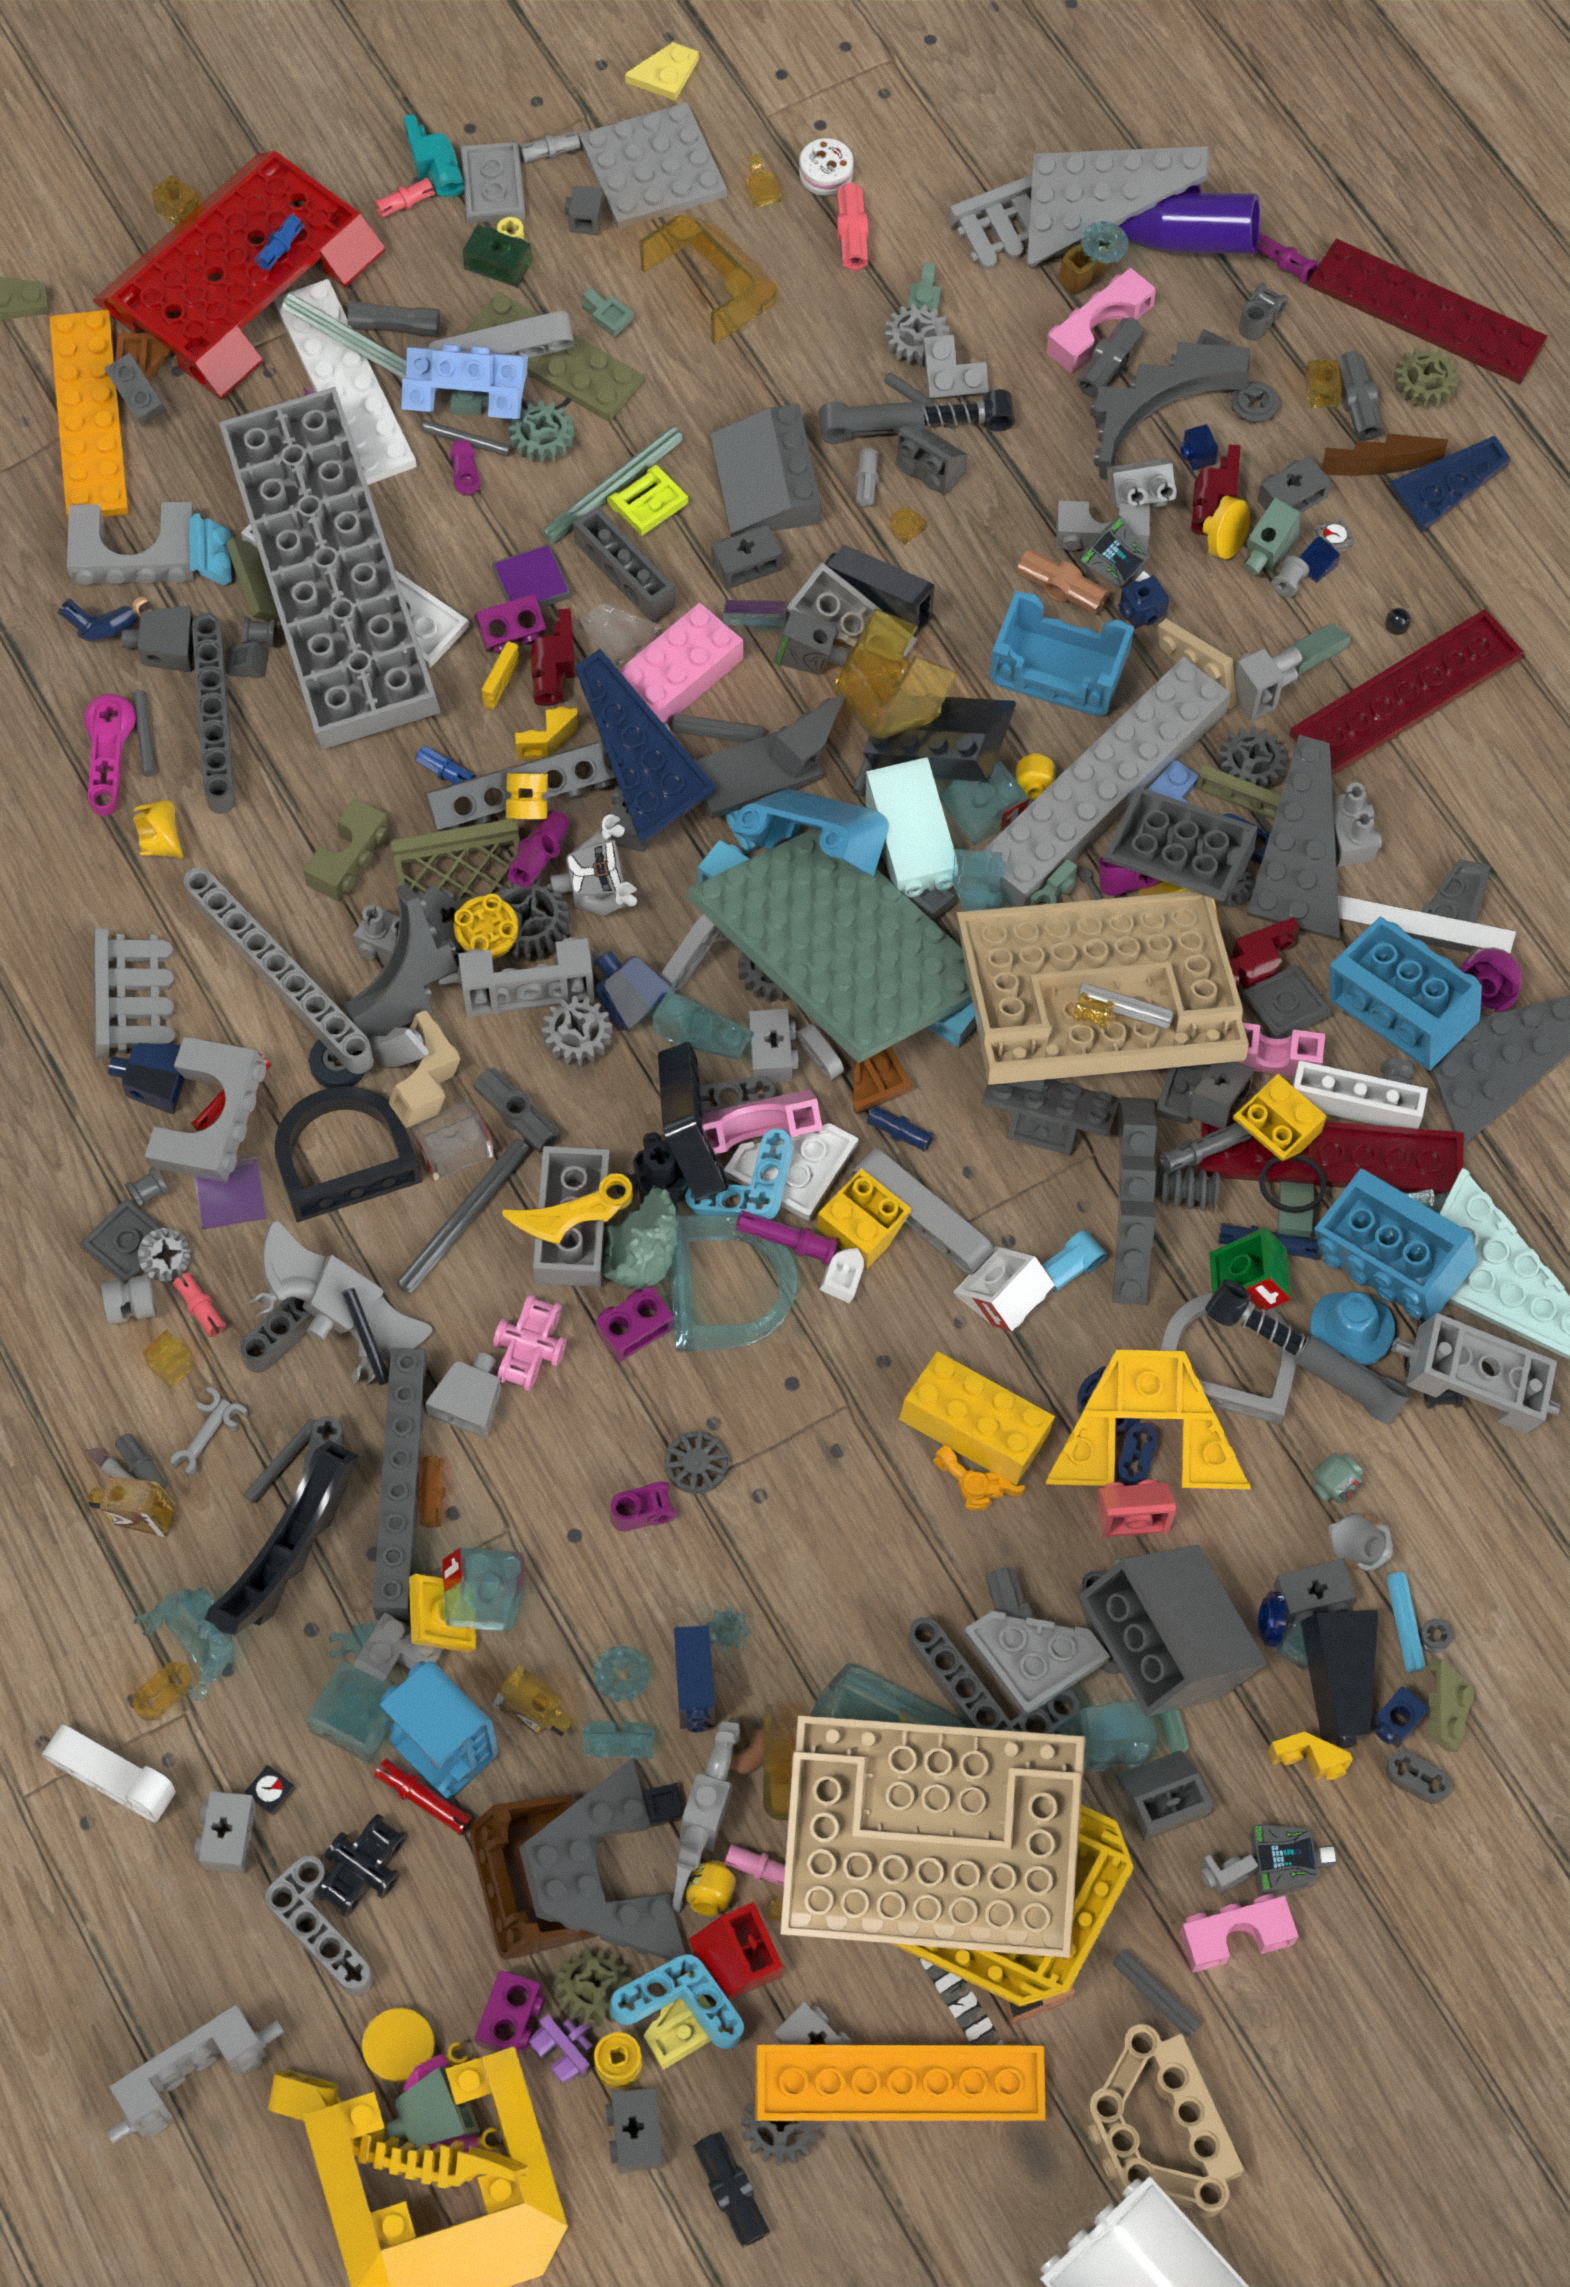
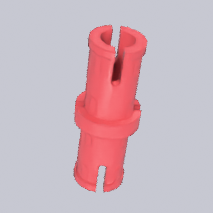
(404, 198)
(199, 1304)

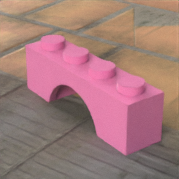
(1125, 297)
(793, 1112)

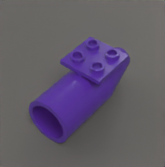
(1199, 223)

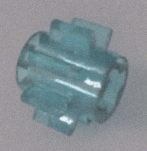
(728, 1619)

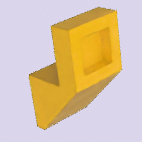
(560, 726)
(1322, 1756)

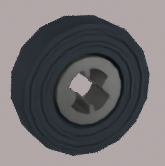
(325, 1072)

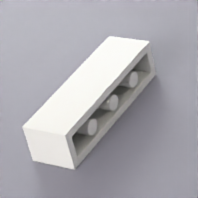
(1360, 1096)

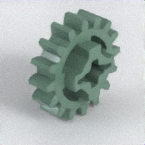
(541, 432)

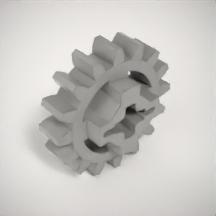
(906, 332)
(586, 1021)

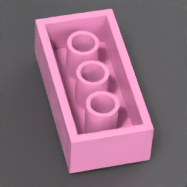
(684, 662)

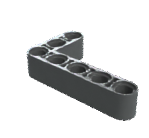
(981, 1702)

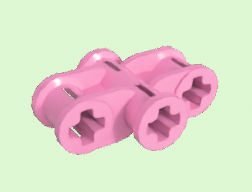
(529, 1342)

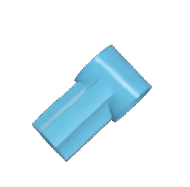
(1079, 1255)

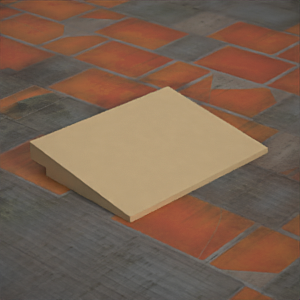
(1152, 948)
(933, 1836)

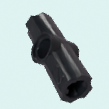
(731, 2189)

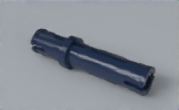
(1295, 1245)

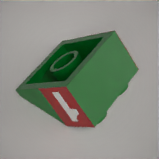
(1257, 1264)

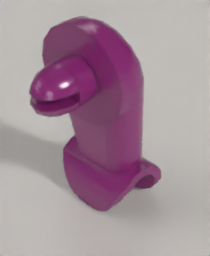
(464, 468)

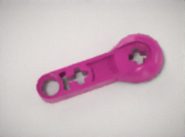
(107, 746)

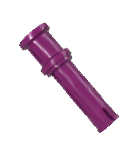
(1288, 258)
(801, 1240)

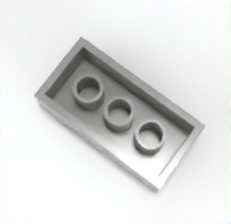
(579, 1256)

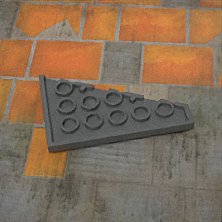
(1501, 1063)

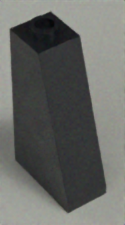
(886, 585)
(1341, 1672)

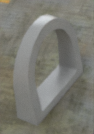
(1226, 1398)

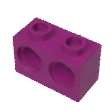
(506, 615)
(640, 1330)
(501, 2012)

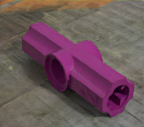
(538, 849)

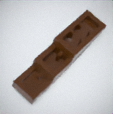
(1375, 458)

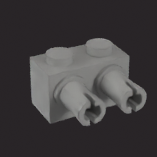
(1142, 483)
(1262, 678)
(1353, 827)
(376, 933)

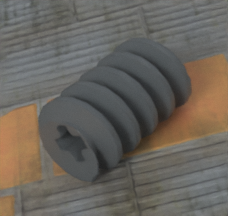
(1187, 1187)

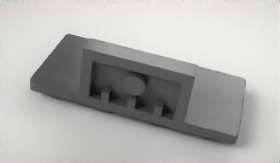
(1055, 1114)

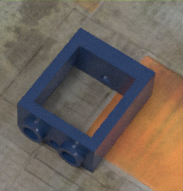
(694, 1678)

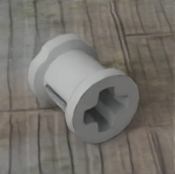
(1293, 571)

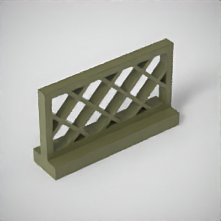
(453, 842)

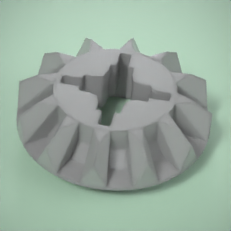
(152, 1244)

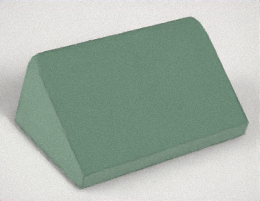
(1320, 646)

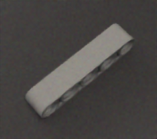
(523, 337)
(930, 1215)

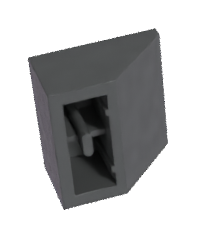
(929, 458)
(1165, 1794)

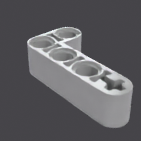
(323, 1933)

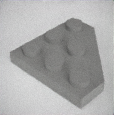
(1034, 1656)

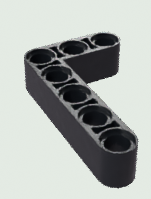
(684, 1121)

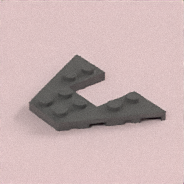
(566, 1877)

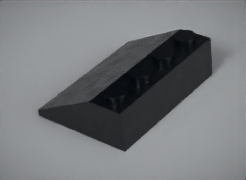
(957, 743)

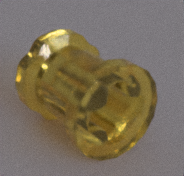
(1093, 1010)

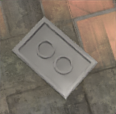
(492, 182)

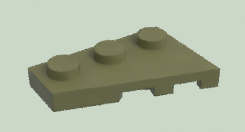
(22, 298)

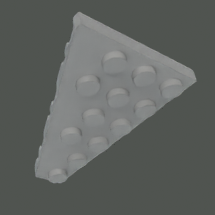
(1106, 186)

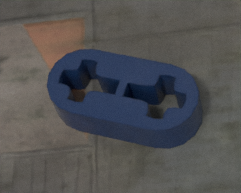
(1129, 1452)

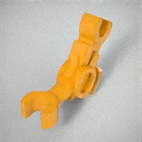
(975, 1486)

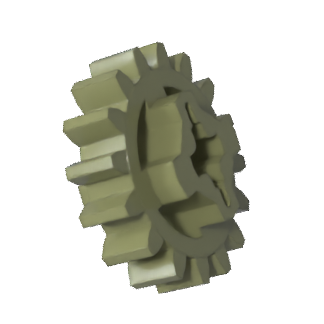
(1426, 377)
(591, 1988)

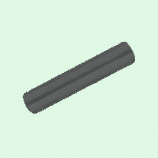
(716, 728)
(1156, 1993)

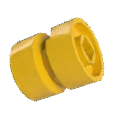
(526, 807)
(618, 2060)

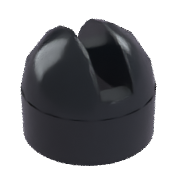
(1397, 621)

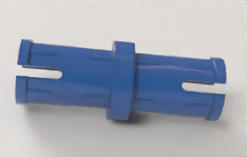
(279, 242)

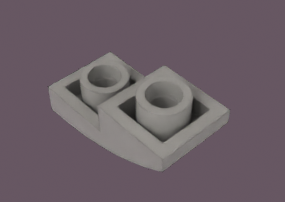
(398, 1047)

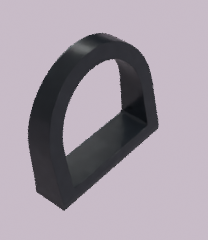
(355, 1186)

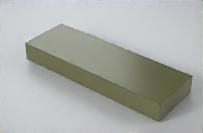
(252, 579)
(1238, 791)

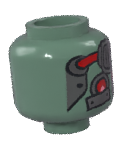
(1337, 1478)

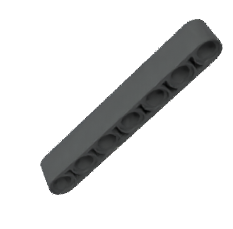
(217, 724)

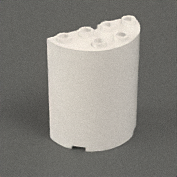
(1141, 2245)

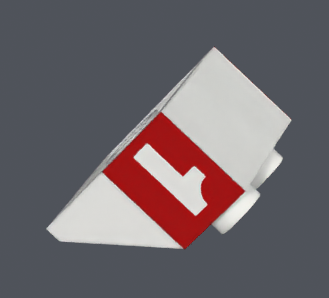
(1005, 1288)

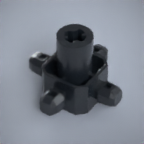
(655, 1169)

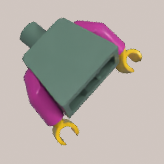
(429, 2110)

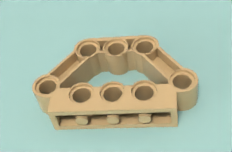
(1180, 2187)

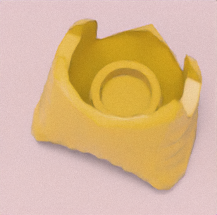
(158, 830)

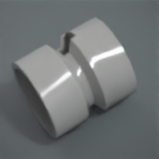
(128, 1299)

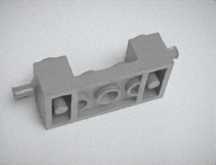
(525, 988)
(1451, 1358)
(140, 2089)

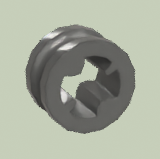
(1439, 1645)

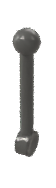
(1086, 876)

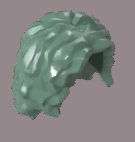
(643, 1244)

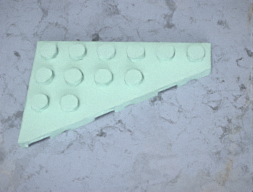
(1509, 1279)

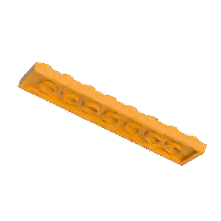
(88, 412)
(899, 2083)

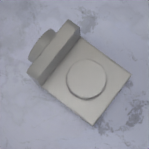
(1234, 1872)

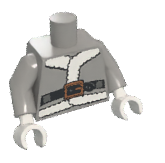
(596, 873)

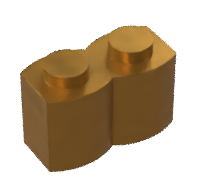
(1079, 270)

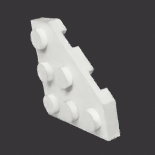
(812, 1170)

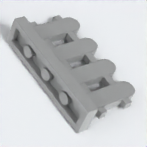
(994, 210)
(130, 979)

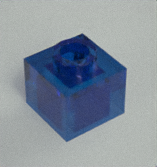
(1199, 447)

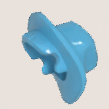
(1354, 1325)

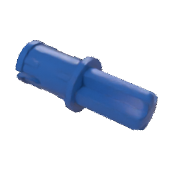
(442, 766)

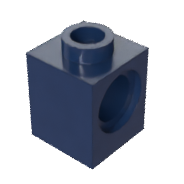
(1406, 1705)

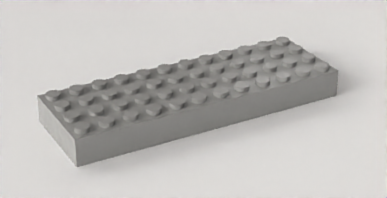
(329, 568)

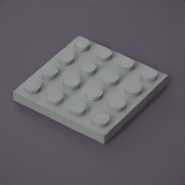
(652, 165)

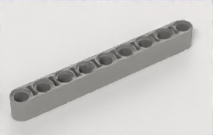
(282, 981)

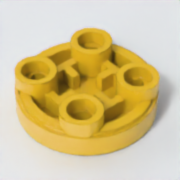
(1227, 527)
(486, 925)
(397, 2043)

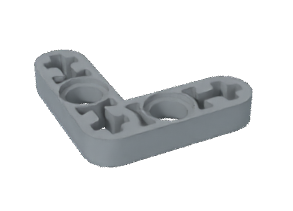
(691, 952)

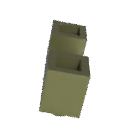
(337, 871)

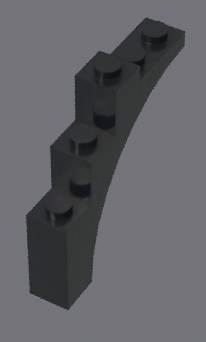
(284, 1555)

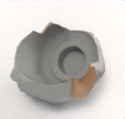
(1361, 1541)

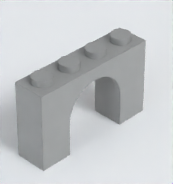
(93, 562)
(212, 1150)

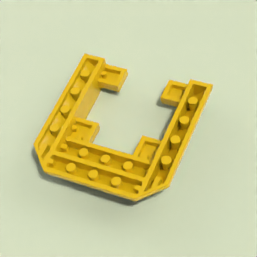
(1026, 1978)
(487, 2251)

